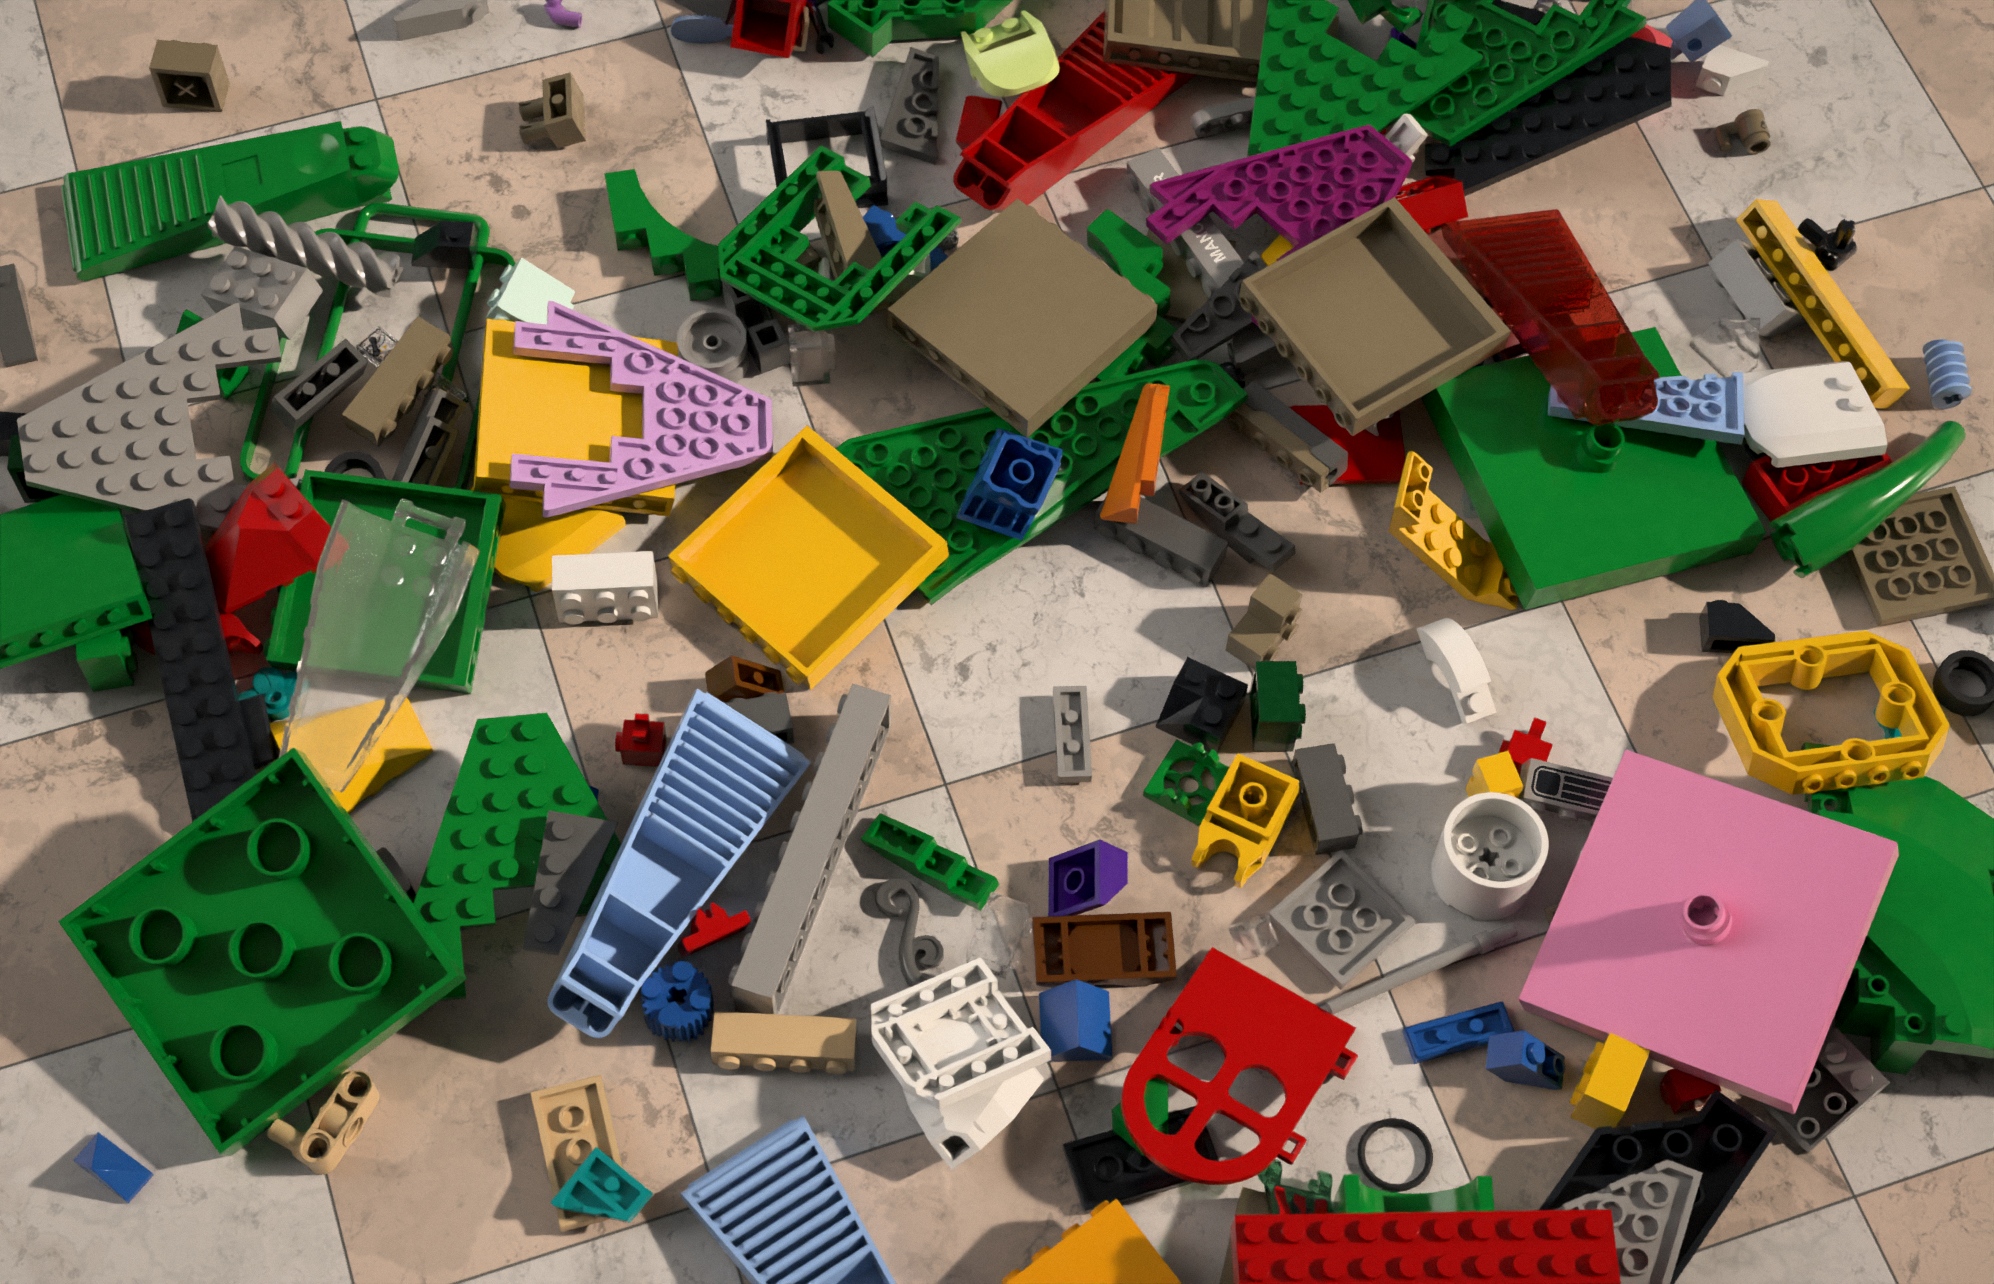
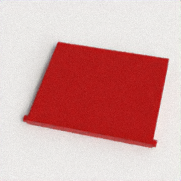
(1369, 456)

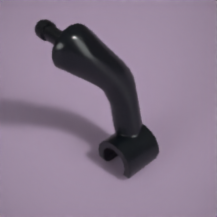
(819, 25)

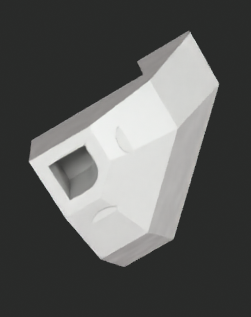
(974, 1121)

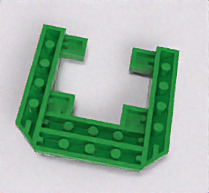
(763, 250)

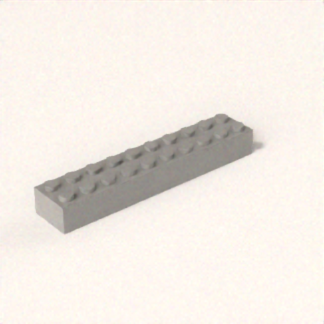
(812, 852)

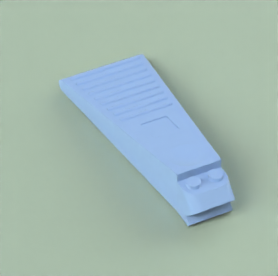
(689, 830)
(786, 1214)

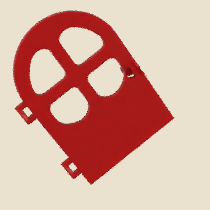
(1256, 1028)

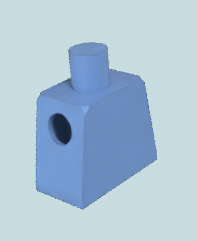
(1696, 31)

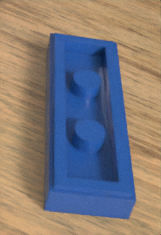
(1456, 1032)

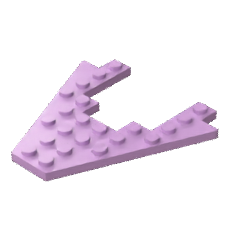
(689, 417)

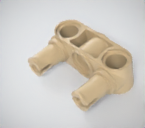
(335, 1125)

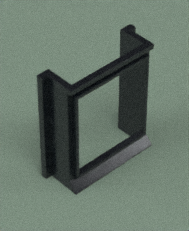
(829, 127)

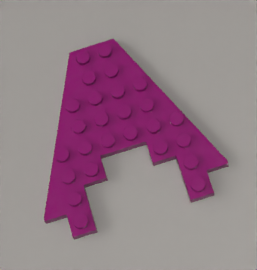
(1294, 188)

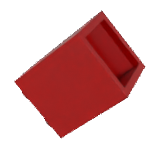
(767, 26)

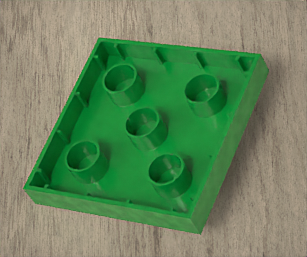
(1581, 500)
(262, 951)

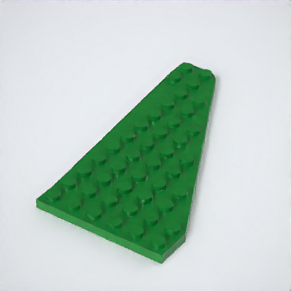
(936, 460)

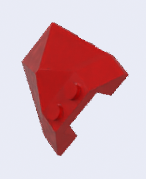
(264, 541)

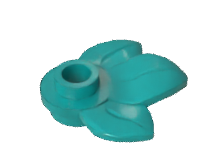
(275, 689)

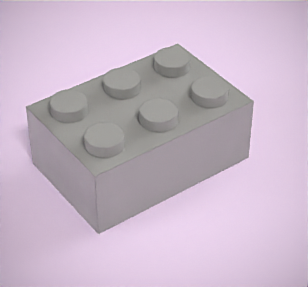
(267, 291)

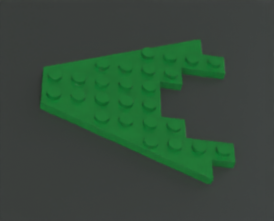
(1516, 59)
(1322, 86)
(497, 825)

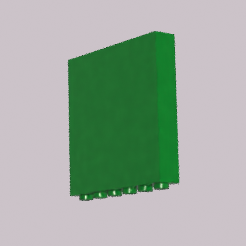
(65, 577)
(456, 656)

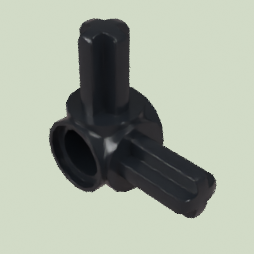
(1831, 248)

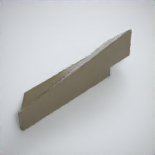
(845, 231)

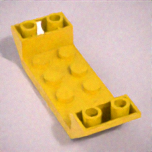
(1447, 541)

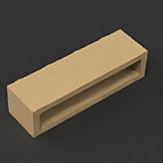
(784, 1042)

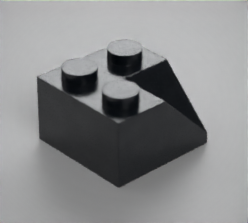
(1202, 705)

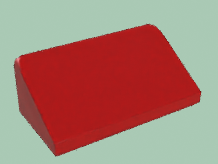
(976, 118)

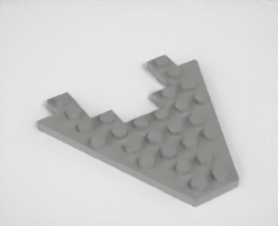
(130, 429)

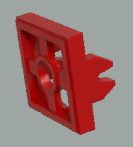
(711, 928)

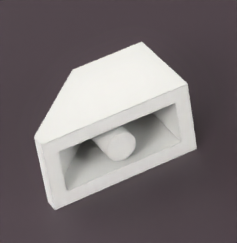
(1730, 71)

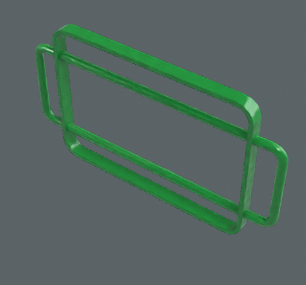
(395, 244)

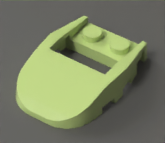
(1011, 56)

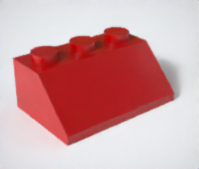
(1433, 201)

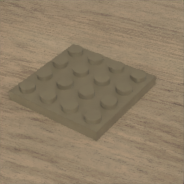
(1923, 560)

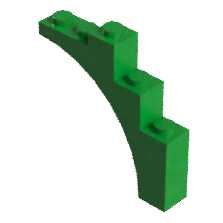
(670, 250)
(1140, 261)

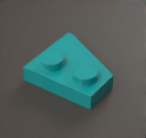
(602, 1190)

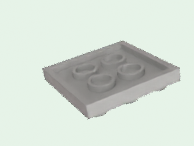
(1341, 919)

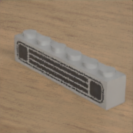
(1563, 790)

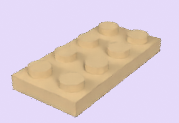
(570, 1126)

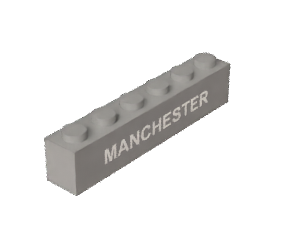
(1203, 244)

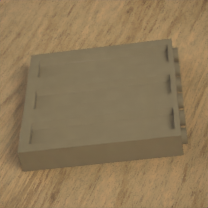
(1187, 36)

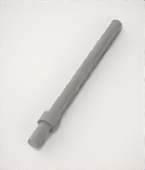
(1480, 943)

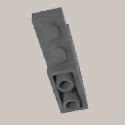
(1230, 520)

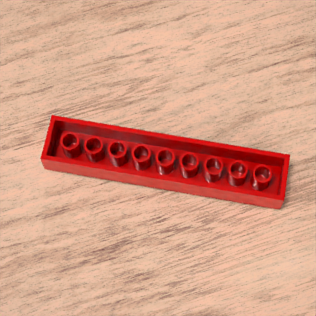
(1426, 1248)

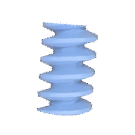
(1946, 373)

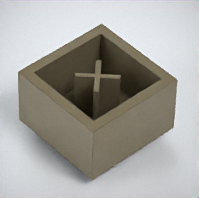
(189, 75)

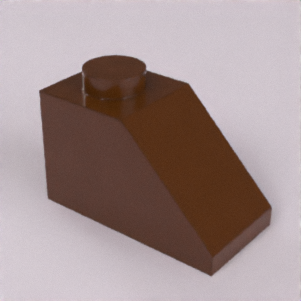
(742, 679)

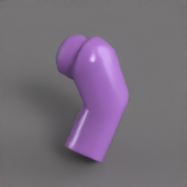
(561, 16)

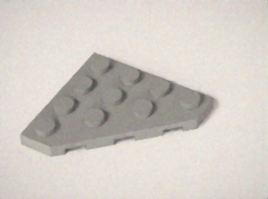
(1648, 1219)

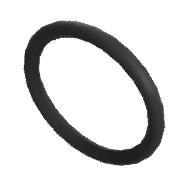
(1385, 1185)

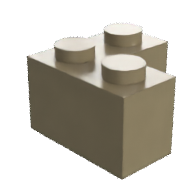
(1269, 621)

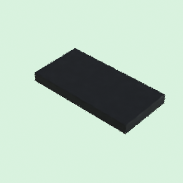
(1111, 1169)

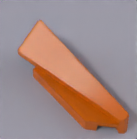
(1139, 458)

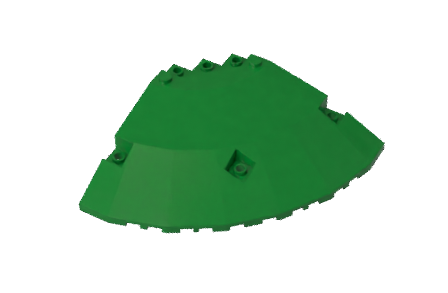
(1931, 944)

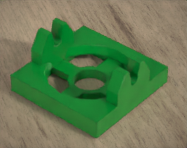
(1179, 803)

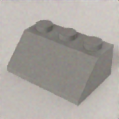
(1755, 289)

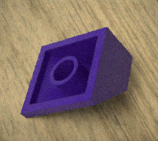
(1086, 878)

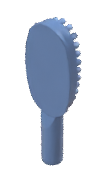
(700, 29)

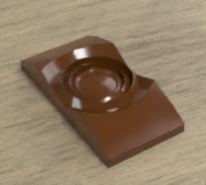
(1104, 949)

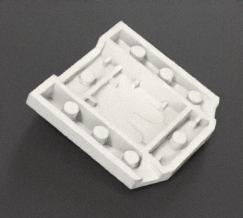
(1811, 415)
(954, 1036)

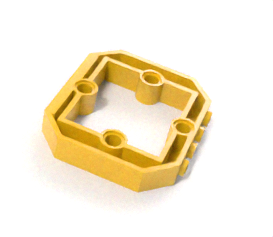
(1758, 722)

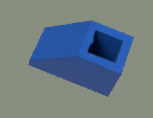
(1525, 1060)

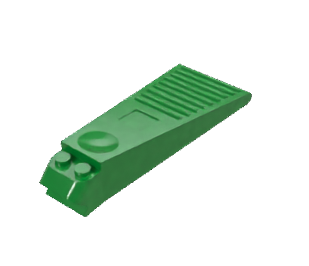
(163, 203)

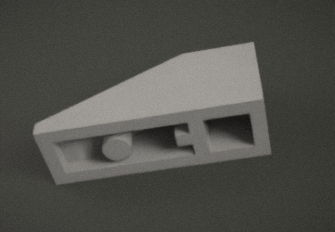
(438, 16)

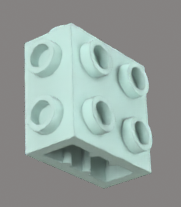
(527, 294)

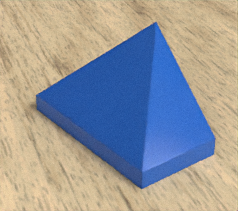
(113, 1167)

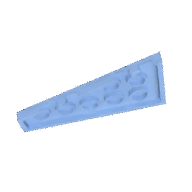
(1686, 407)

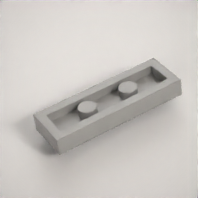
(1072, 734)

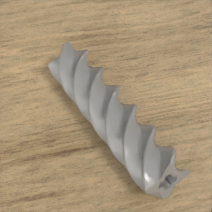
(299, 245)

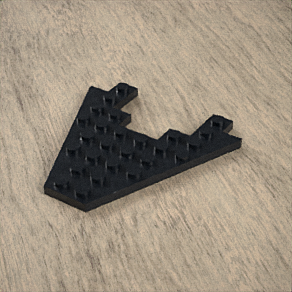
(1584, 105)

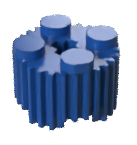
(673, 985)

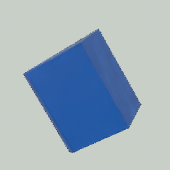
(1076, 1022)

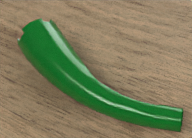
(1844, 516)

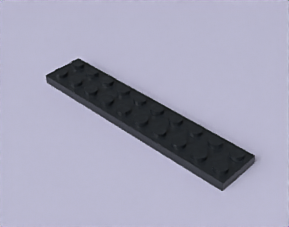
(191, 653)

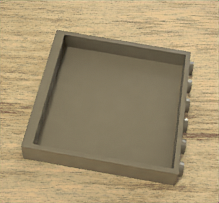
(1373, 316)
(1022, 317)

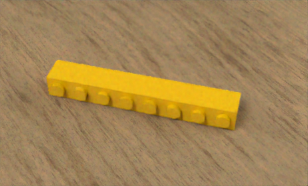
(1820, 300)

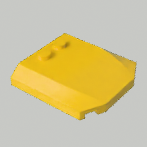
(532, 540)

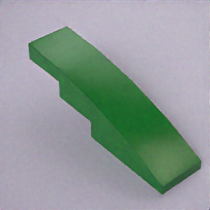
(929, 862)

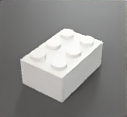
(605, 587)

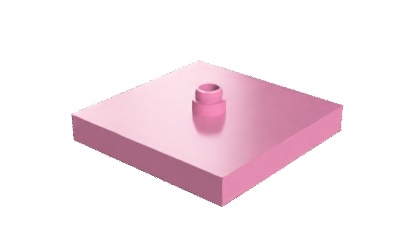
(1710, 928)

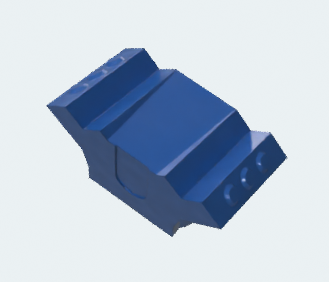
(1010, 484)

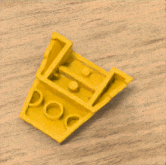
(393, 755)

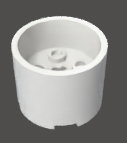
(1489, 856)

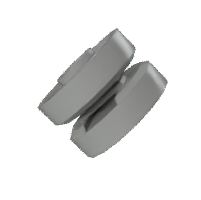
(715, 343)

